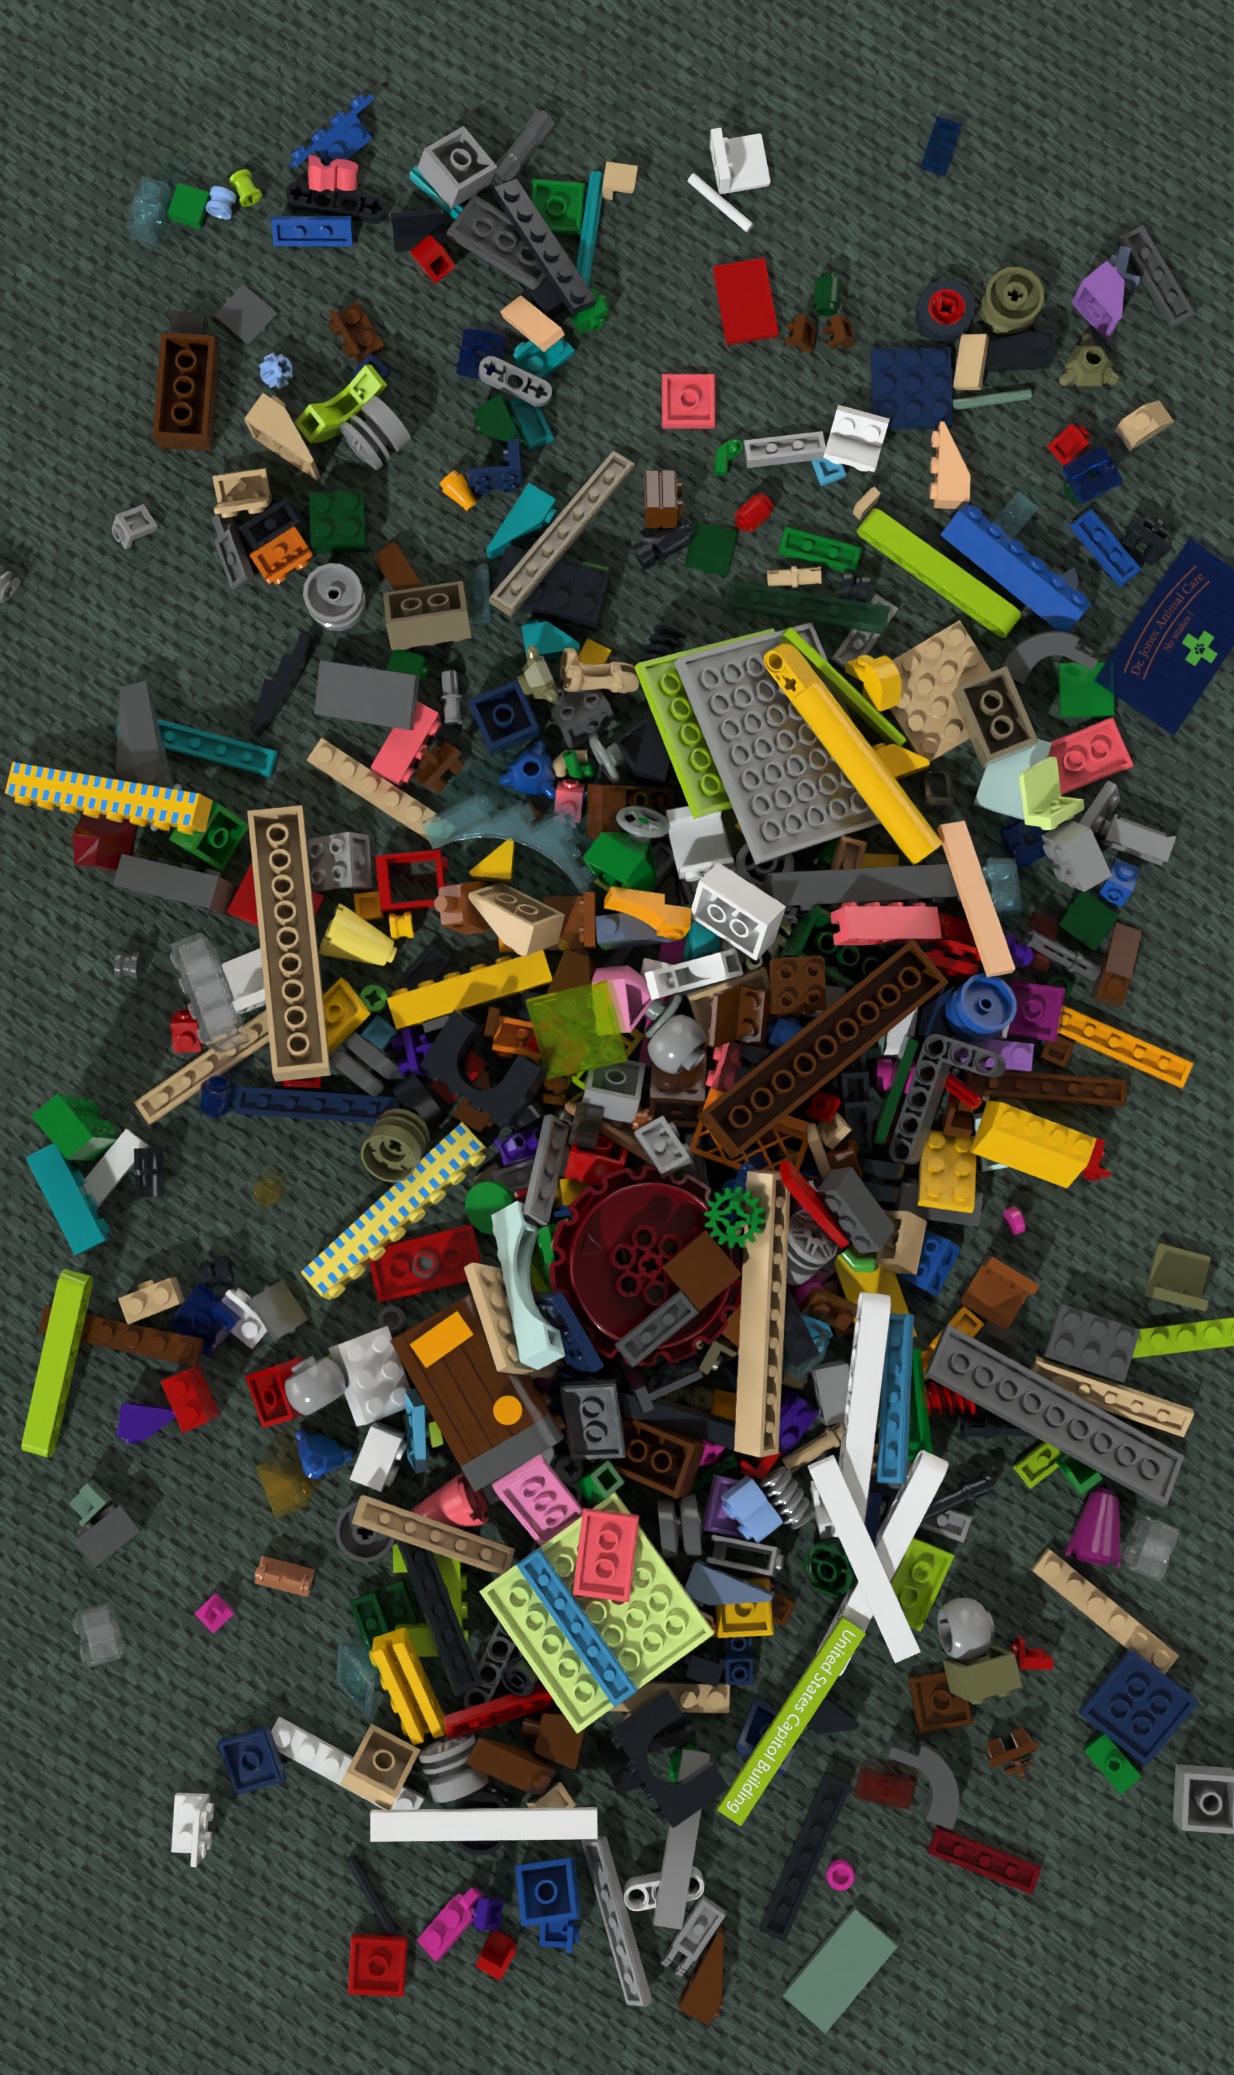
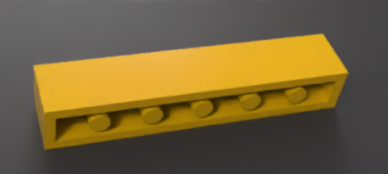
(469, 990)

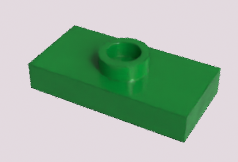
(1112, 1762)

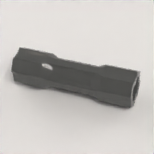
(534, 134)

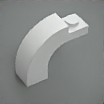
(693, 973)

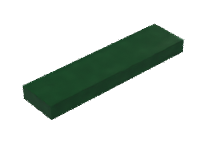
(894, 1089)

